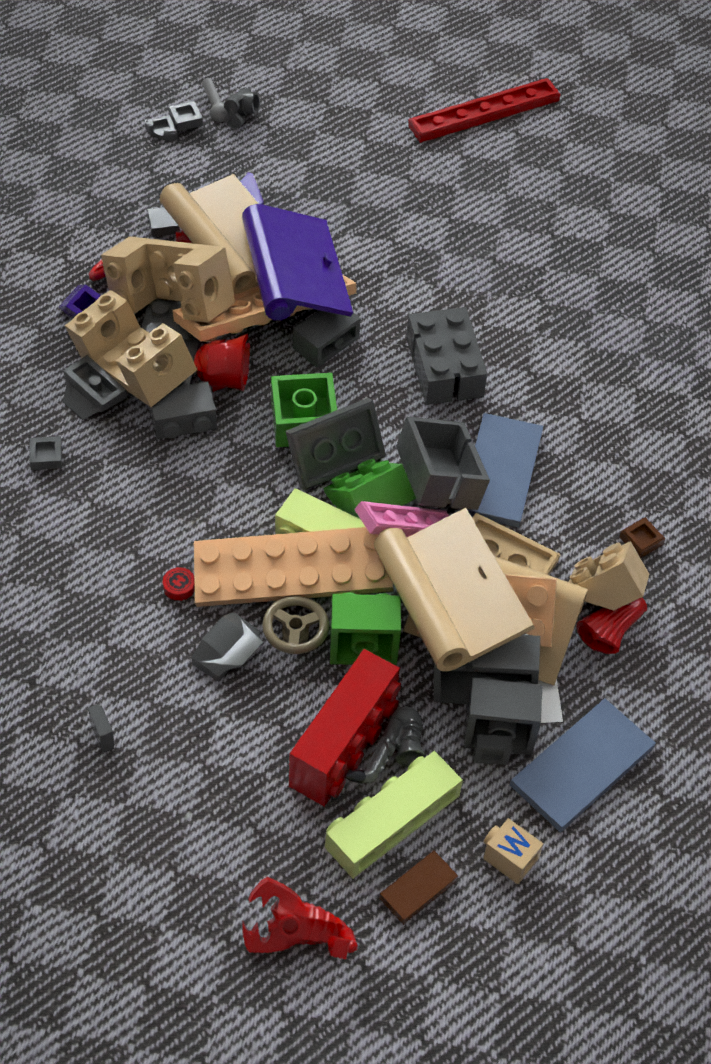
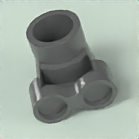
(240, 105)

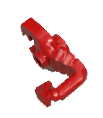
(296, 924)

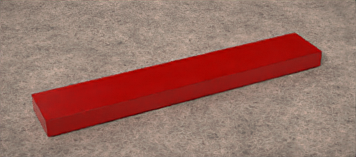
(483, 110)

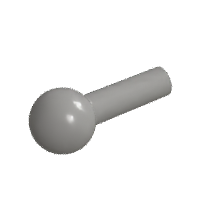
(217, 110)

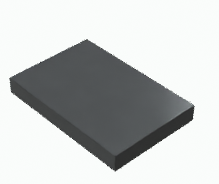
(335, 443)

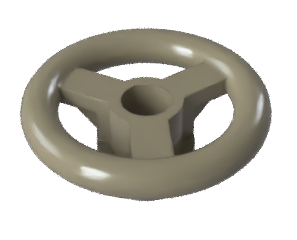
(295, 639)

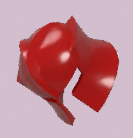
(224, 363)

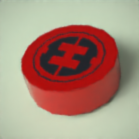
(179, 583)

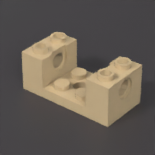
(171, 271)
(138, 360)

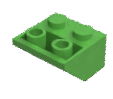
(373, 483)

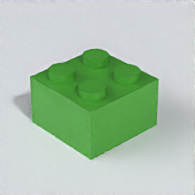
(300, 400)
(364, 623)

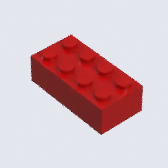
(344, 728)

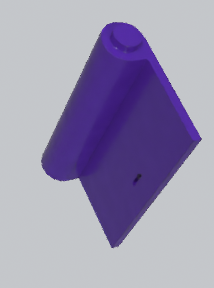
(294, 262)

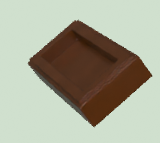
(418, 887)

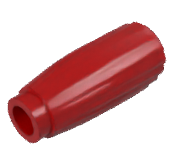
(606, 627)

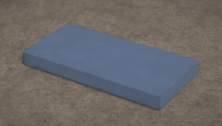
(509, 456)
(582, 765)

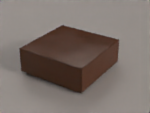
(643, 537)

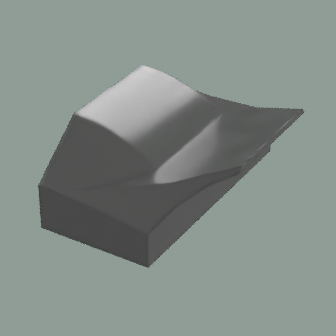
(90, 388)
(226, 646)

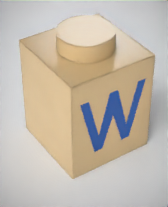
(512, 850)

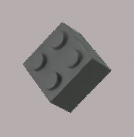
(504, 710)

